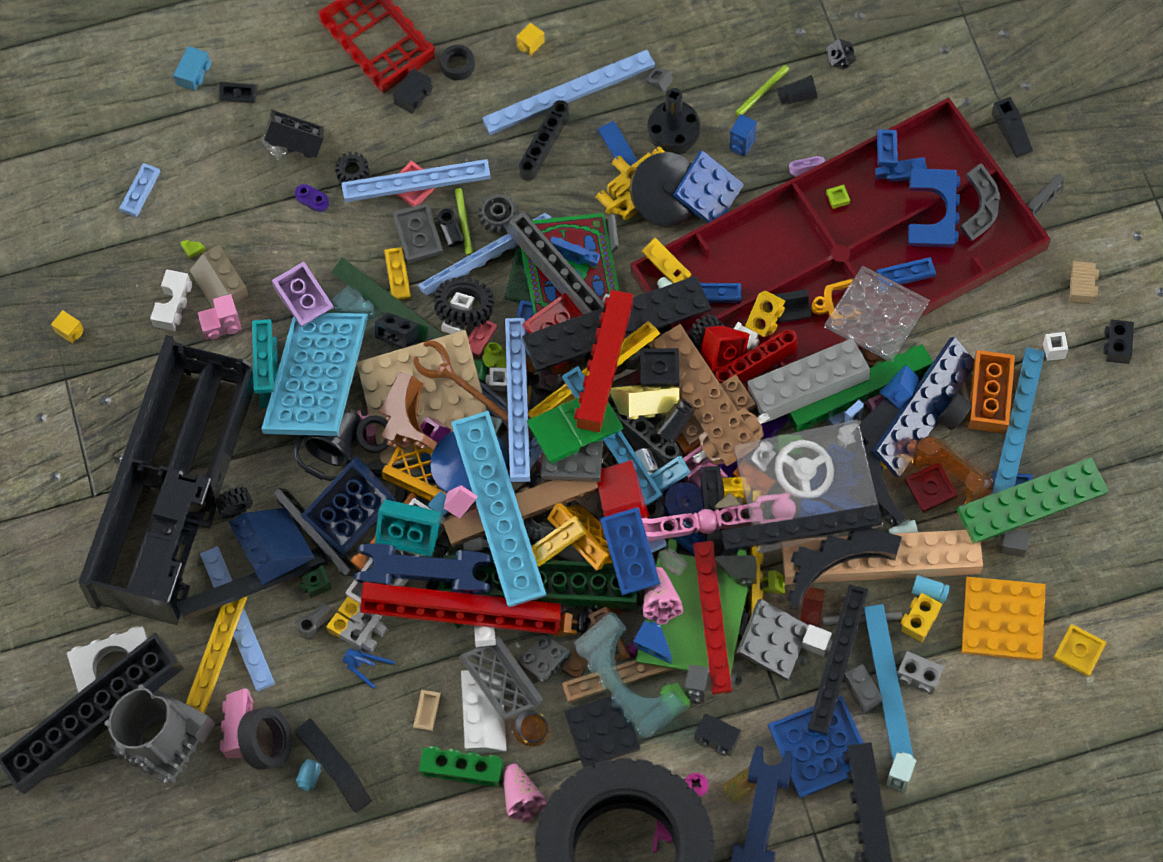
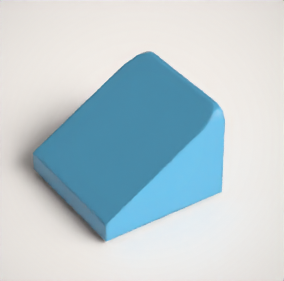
(438, 504)

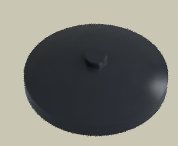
(654, 187)

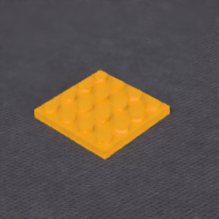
(1003, 619)

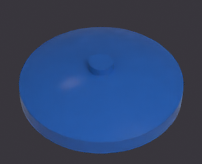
(448, 465)

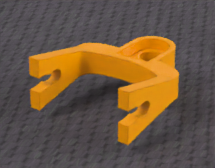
(826, 301)

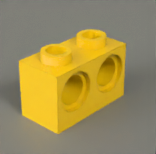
(761, 311)
(925, 619)

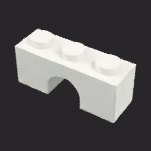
(168, 315)

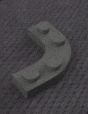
(988, 202)

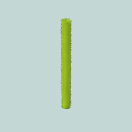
(756, 96)
(463, 221)

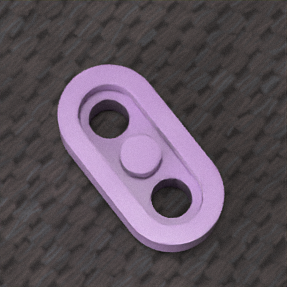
(801, 166)

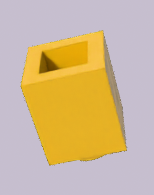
(530, 39)
(67, 327)

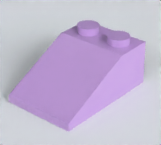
(302, 294)

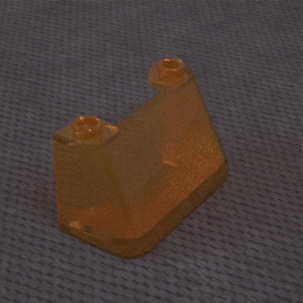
(936, 450)

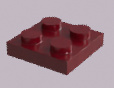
(930, 487)

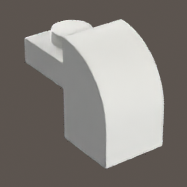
(460, 302)

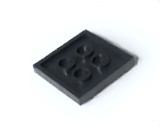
(601, 731)

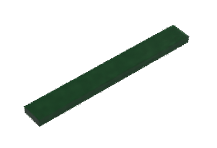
(382, 298)

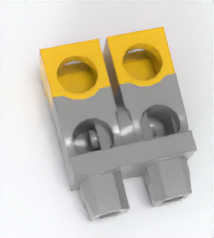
(356, 627)

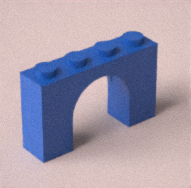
(944, 184)

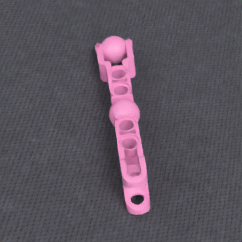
(703, 521)

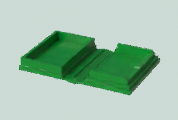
(558, 431)

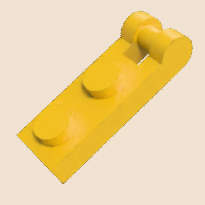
(665, 261)

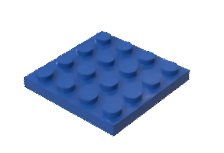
(816, 757)

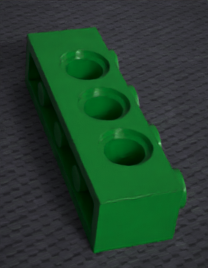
(490, 777)

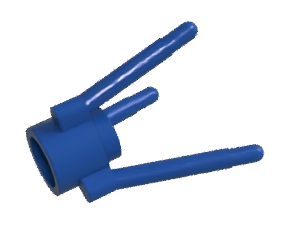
(355, 659)

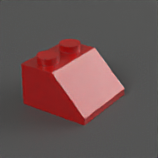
(723, 346)

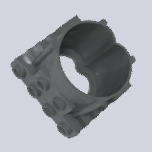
(173, 744)

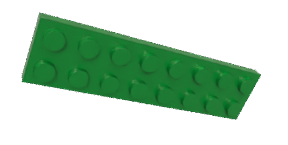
(1032, 500)

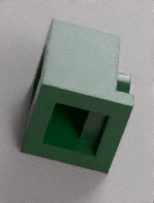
(322, 584)

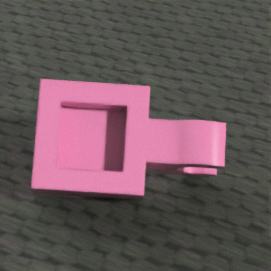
(369, 431)

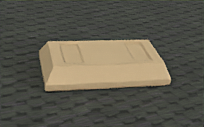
(427, 710)

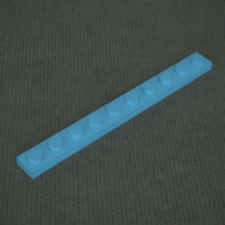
(1019, 420)

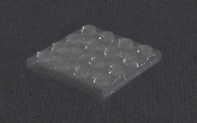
(877, 313)

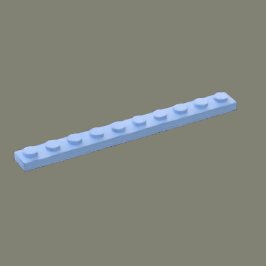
(568, 92)
(517, 401)

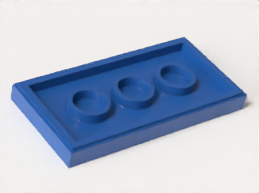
(630, 551)

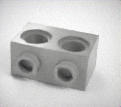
(922, 667)

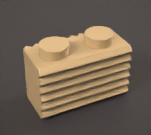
(1083, 282)

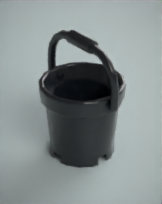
(330, 449)

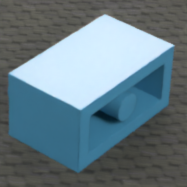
(192, 68)

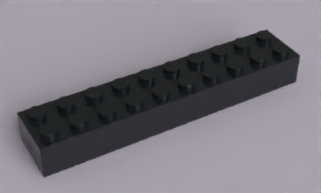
(85, 714)

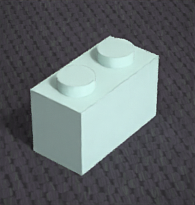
(901, 772)

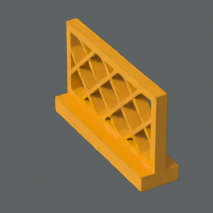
(405, 480)
(589, 544)

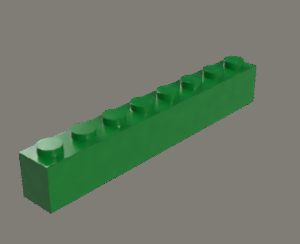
(880, 374)

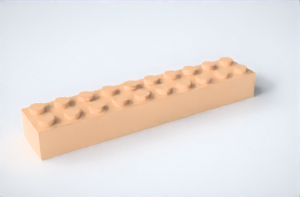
(918, 554)

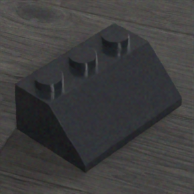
(294, 134)

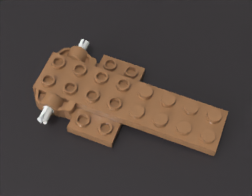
(720, 409)

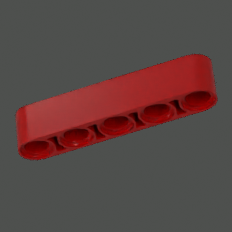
(760, 358)

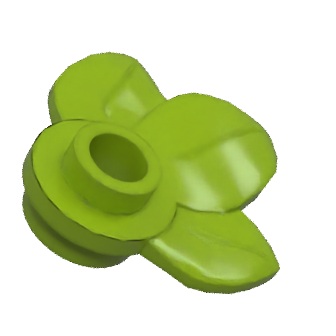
(494, 356)

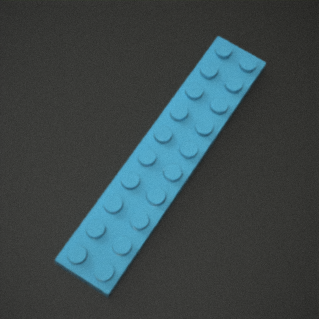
(498, 509)

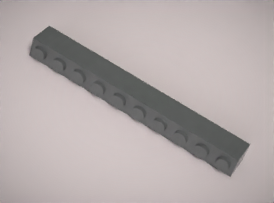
(557, 269)

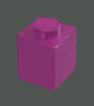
(434, 429)

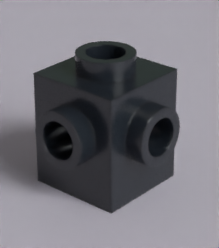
(841, 54)

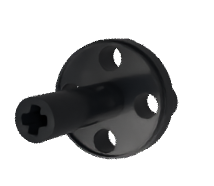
(673, 124)

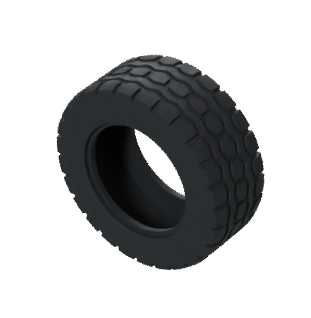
(624, 786)

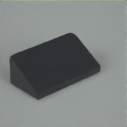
(238, 92)

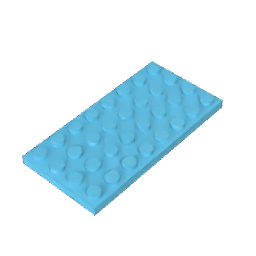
(315, 375)

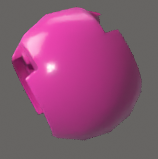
(698, 777)

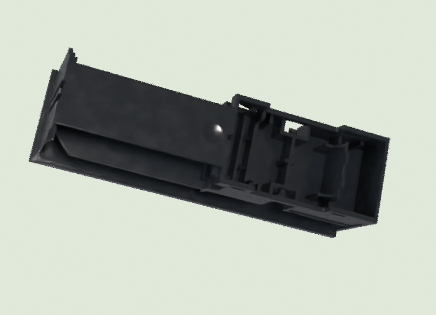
(156, 571)

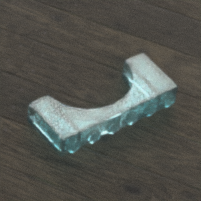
(599, 648)

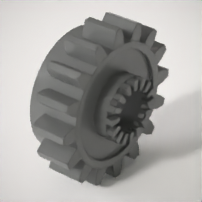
(495, 205)
(539, 527)

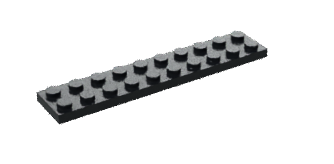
(577, 335)

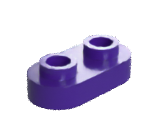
(310, 197)

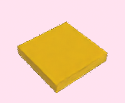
(1079, 650)

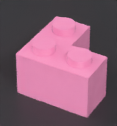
(221, 319)

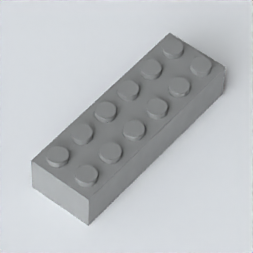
(809, 379)

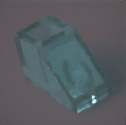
(351, 301)

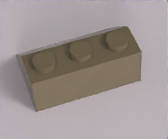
(218, 277)

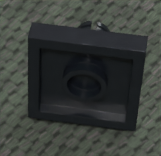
(659, 367)

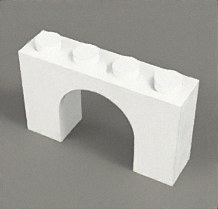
(85, 659)

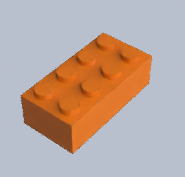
(991, 391)

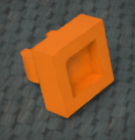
(565, 625)

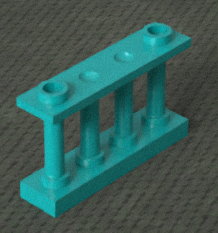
(264, 360)

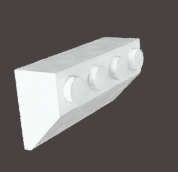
(482, 724)

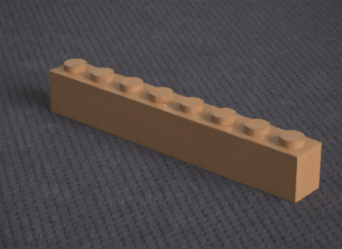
(530, 502)

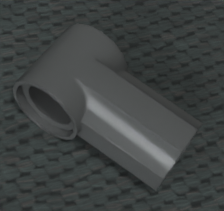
(316, 619)

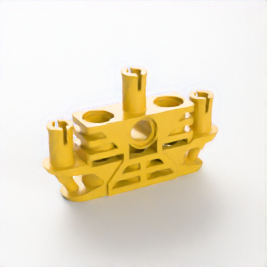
(621, 188)

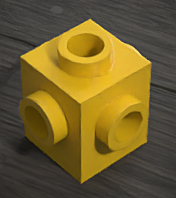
(733, 486)

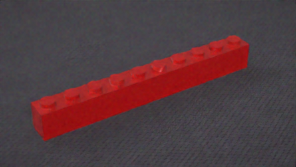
(459, 608)

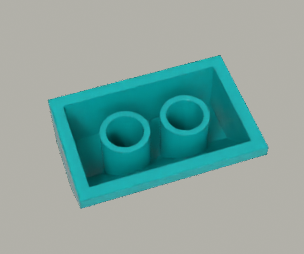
(408, 527)

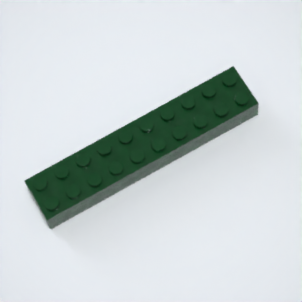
(566, 584)

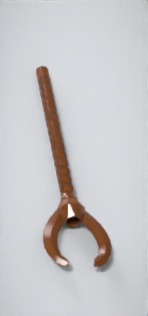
(446, 371)

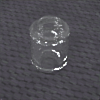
(672, 562)

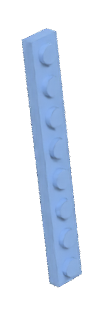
(416, 180)
(474, 260)
(244, 633)

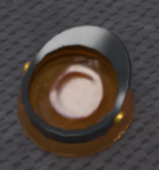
(531, 728)

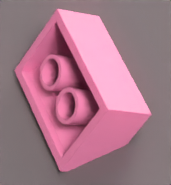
(234, 708)

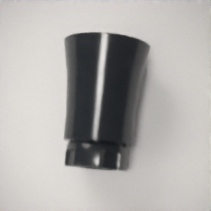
(798, 91)
(675, 420)

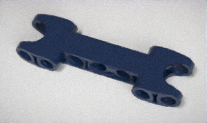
(455, 571)
(767, 782)

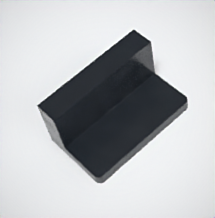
(795, 305)

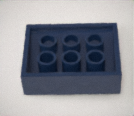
(347, 506)
(270, 542)

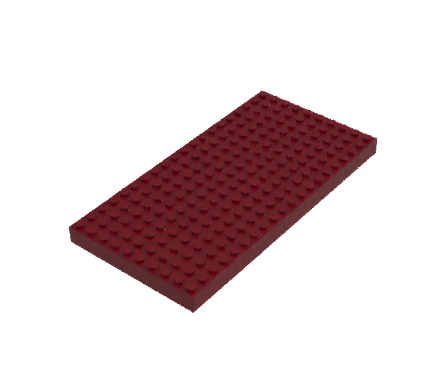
(800, 243)

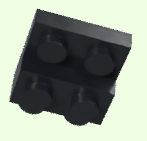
(543, 385)

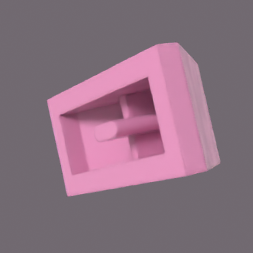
(459, 500)

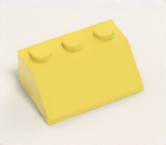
(644, 400)

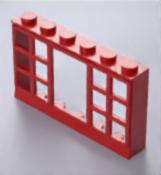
(383, 84)

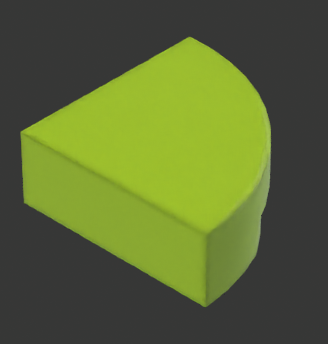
(192, 248)

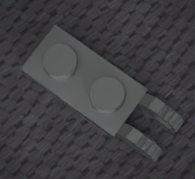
(1046, 194)

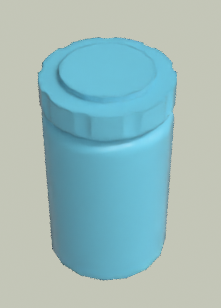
(931, 588)

